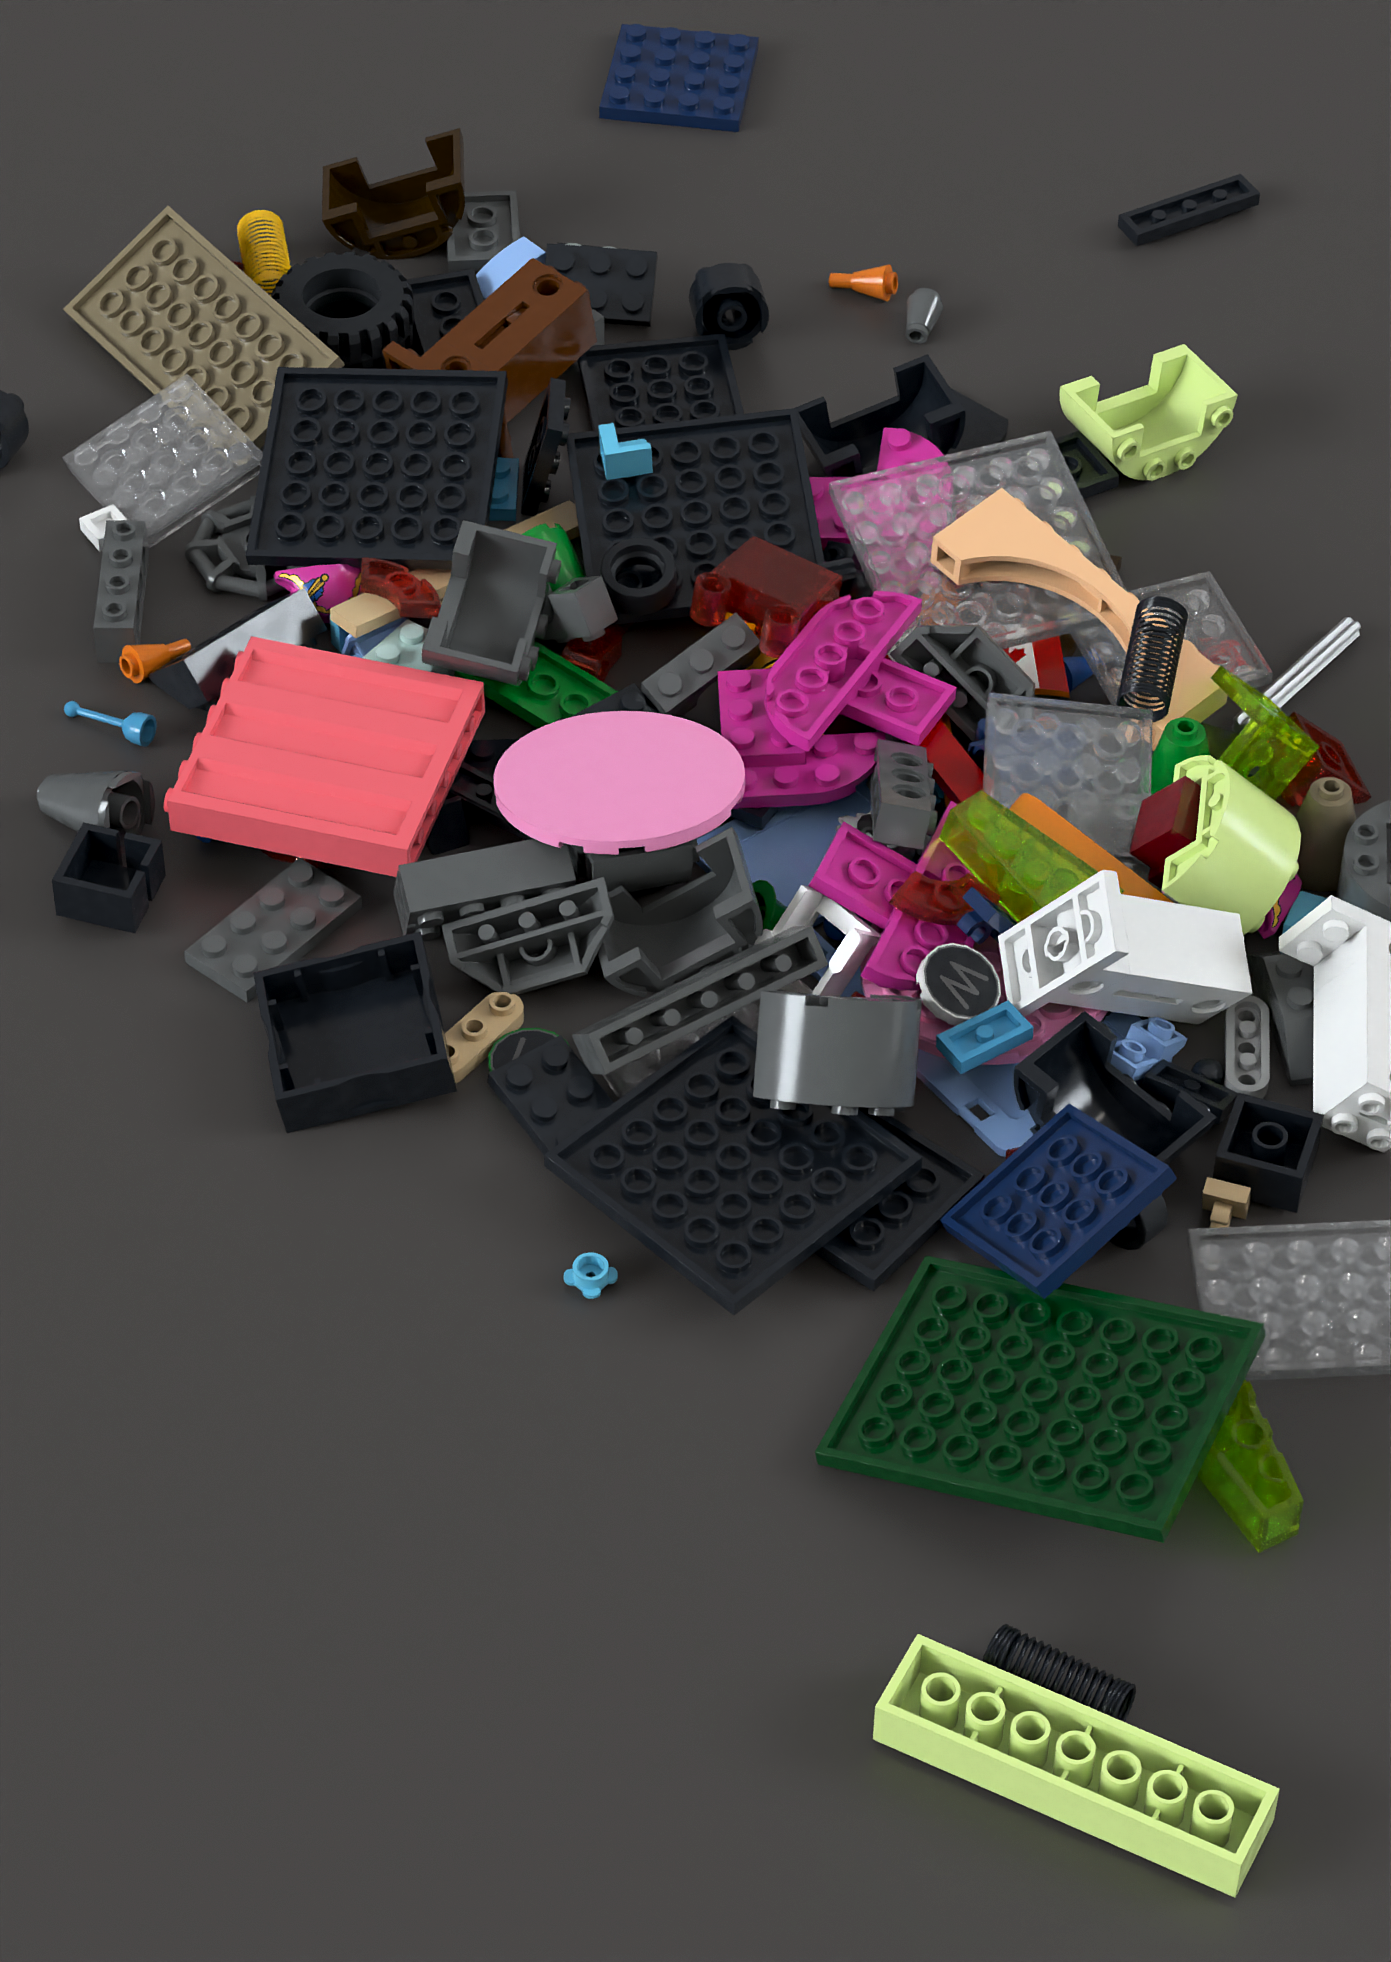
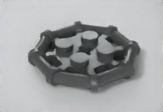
(231, 548)

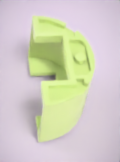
(1158, 424)
(1241, 848)

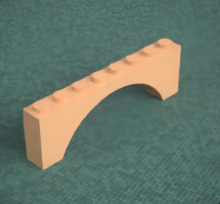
(1013, 545)

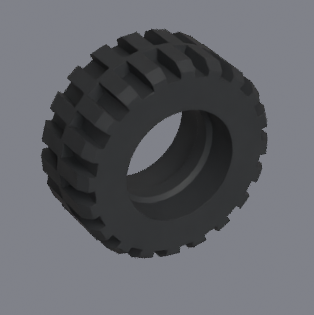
(361, 291)

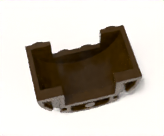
(398, 214)

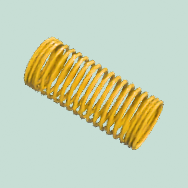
(248, 249)

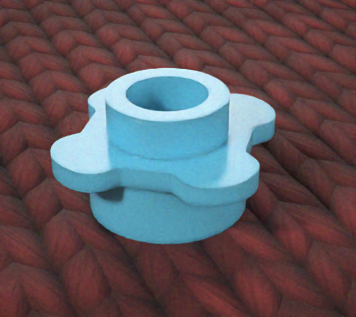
(590, 1265)

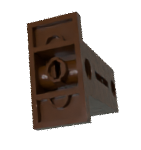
(525, 327)

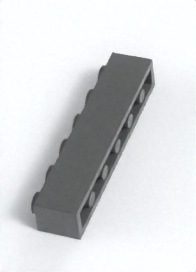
(699, 1000)

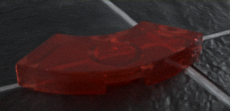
(401, 588)
(938, 900)

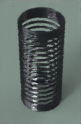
(1148, 629)
(1004, 1645)

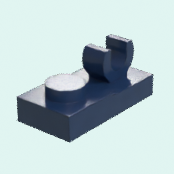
(985, 919)

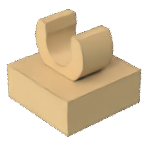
(1225, 1201)

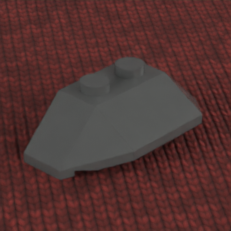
(967, 660)
(533, 939)
(1289, 994)

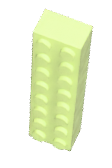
(1076, 1764)

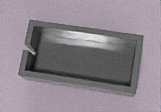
(477, 882)

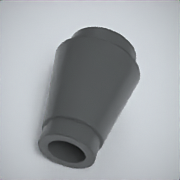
(922, 314)

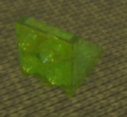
(1266, 741)

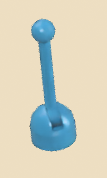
(137, 727)

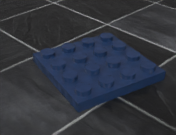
(679, 77)
(1057, 1200)

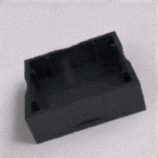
(354, 1032)

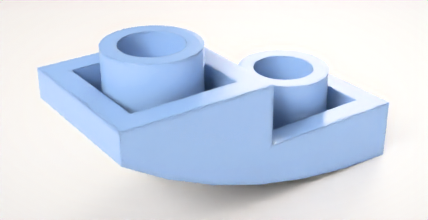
(507, 263)
(1146, 1046)

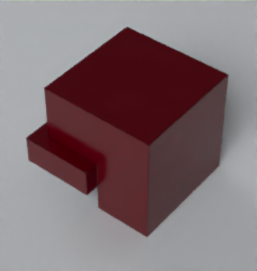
(1166, 825)

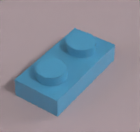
(505, 490)
(984, 1037)

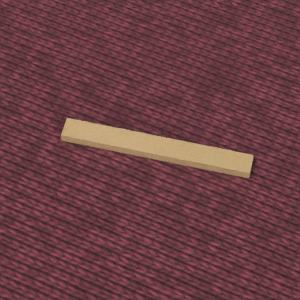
(371, 611)

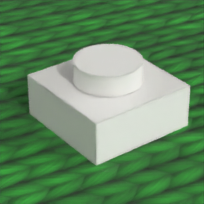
(94, 524)

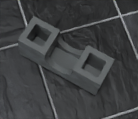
(578, 610)
(683, 679)

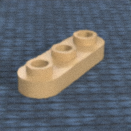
(491, 1019)

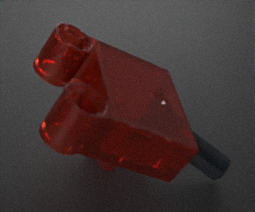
(769, 590)

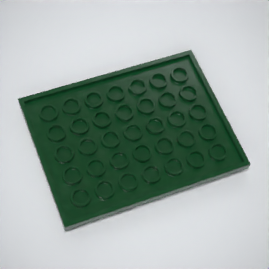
(1041, 1404)

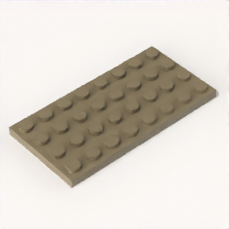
(187, 309)

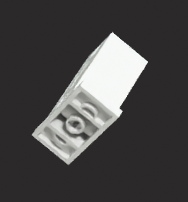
(1126, 955)
(1350, 1017)

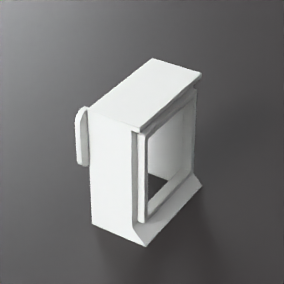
(851, 952)

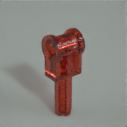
(599, 654)

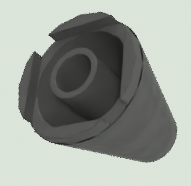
(99, 798)

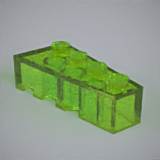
(1011, 855)
(1252, 1476)

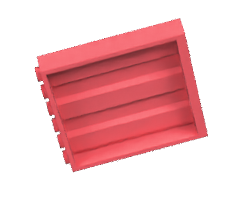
(326, 756)

